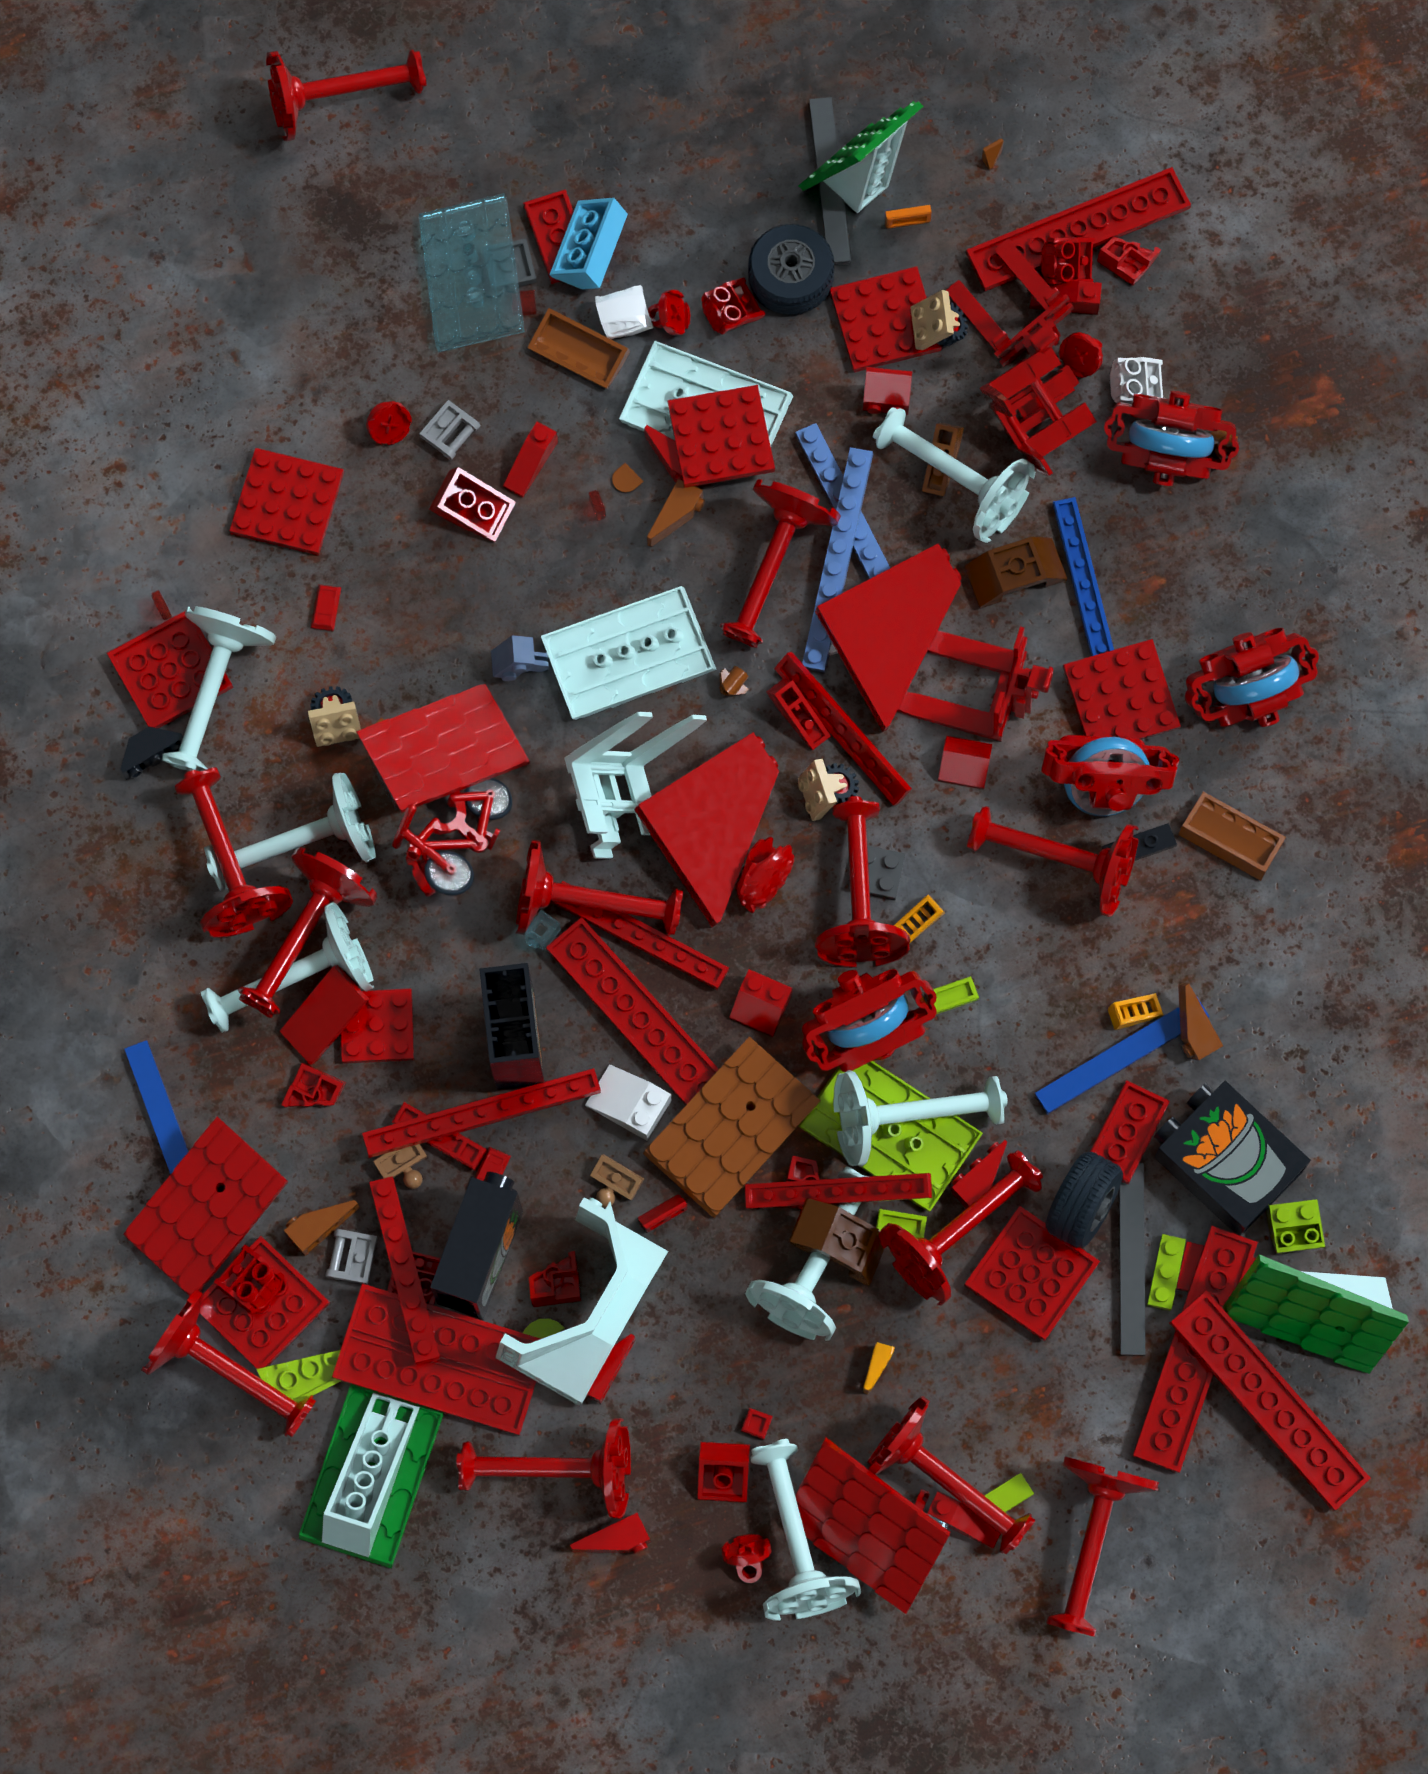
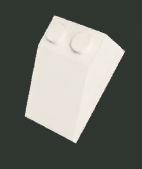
(630, 1101)

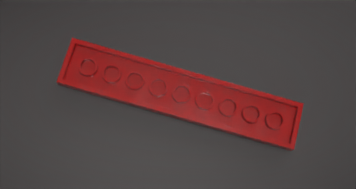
(1101, 217)
(632, 1010)
(1184, 1375)
(1270, 1400)

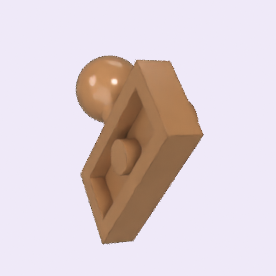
(401, 1162)
(616, 1178)

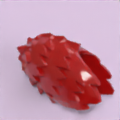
(763, 874)

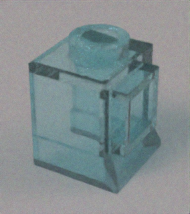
(534, 939)

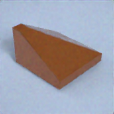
(992, 152)

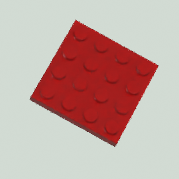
(878, 318)
(721, 436)
(287, 501)
(165, 669)
(1122, 693)
(1031, 1274)
(271, 1330)

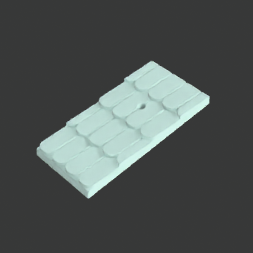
(676, 375)
(610, 657)

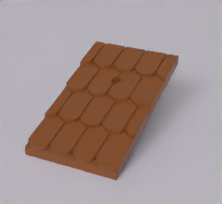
(731, 1127)

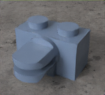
(516, 657)

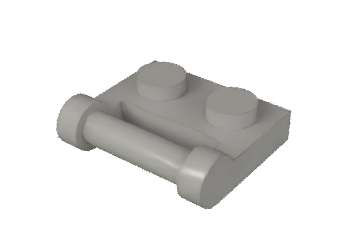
(444, 424)
(359, 1257)

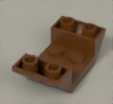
(1014, 568)
(839, 1237)

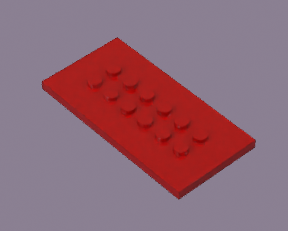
(461, 1383)

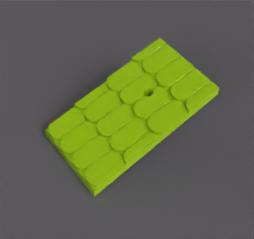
(902, 1147)

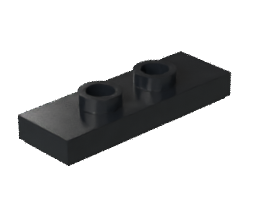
(1152, 841)

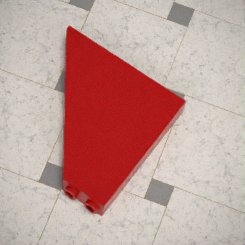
(889, 625)
(711, 819)

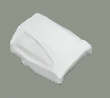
(623, 313)
(1135, 376)

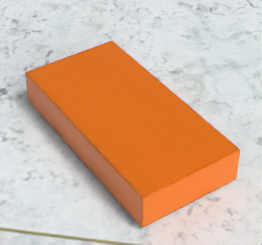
(908, 216)

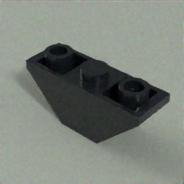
(147, 748)

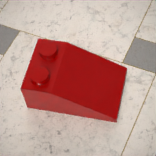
(472, 504)

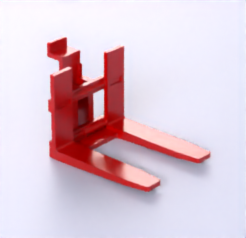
(1037, 404)
(1013, 693)

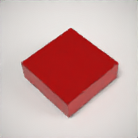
(756, 1424)

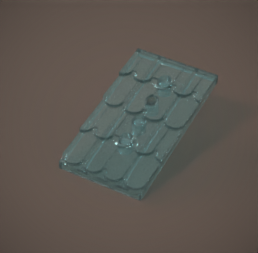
(471, 273)

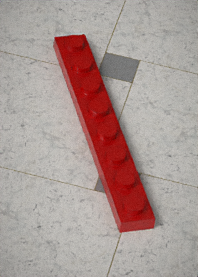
(845, 730)
(652, 942)
(839, 1190)
(404, 1270)

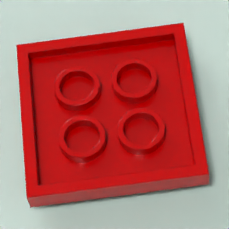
(380, 1029)

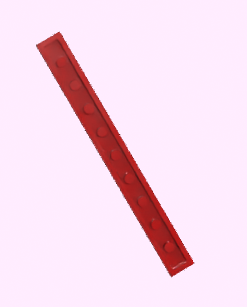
(481, 1113)

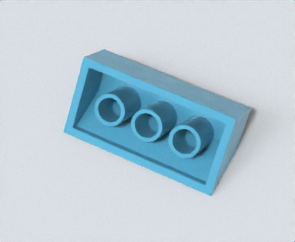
(589, 243)

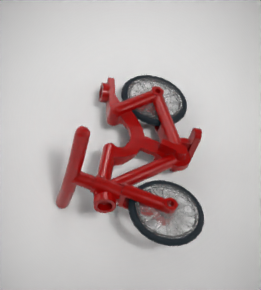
(447, 870)

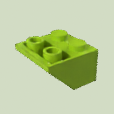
(1295, 1226)

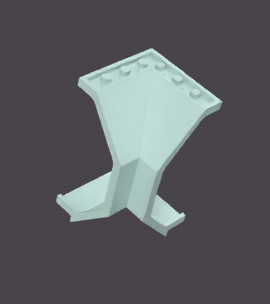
(575, 1356)

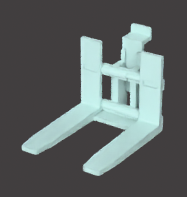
(595, 770)

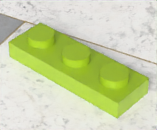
(1166, 1272)

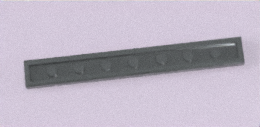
(831, 203)
(1132, 1265)

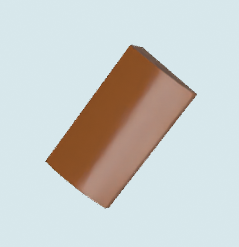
(578, 348)
(1231, 836)

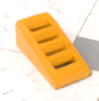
(913, 913)
(1120, 1015)
(879, 1360)

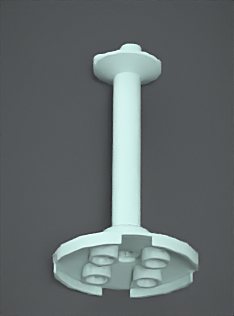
(998, 497)
(226, 637)
(341, 821)
(337, 950)
(862, 1117)
(794, 1304)
(809, 1590)

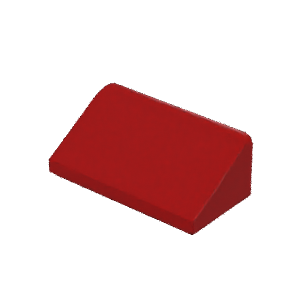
(662, 1213)

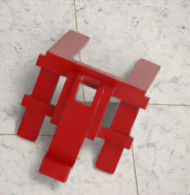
(1050, 299)

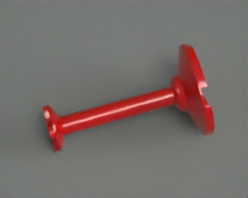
(290, 94)
(793, 511)
(1109, 867)
(329, 883)
(540, 889)
(243, 902)
(861, 937)
(921, 1259)
(183, 1339)
(905, 1443)
(605, 1468)
(1105, 1491)

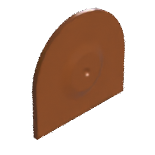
(626, 479)

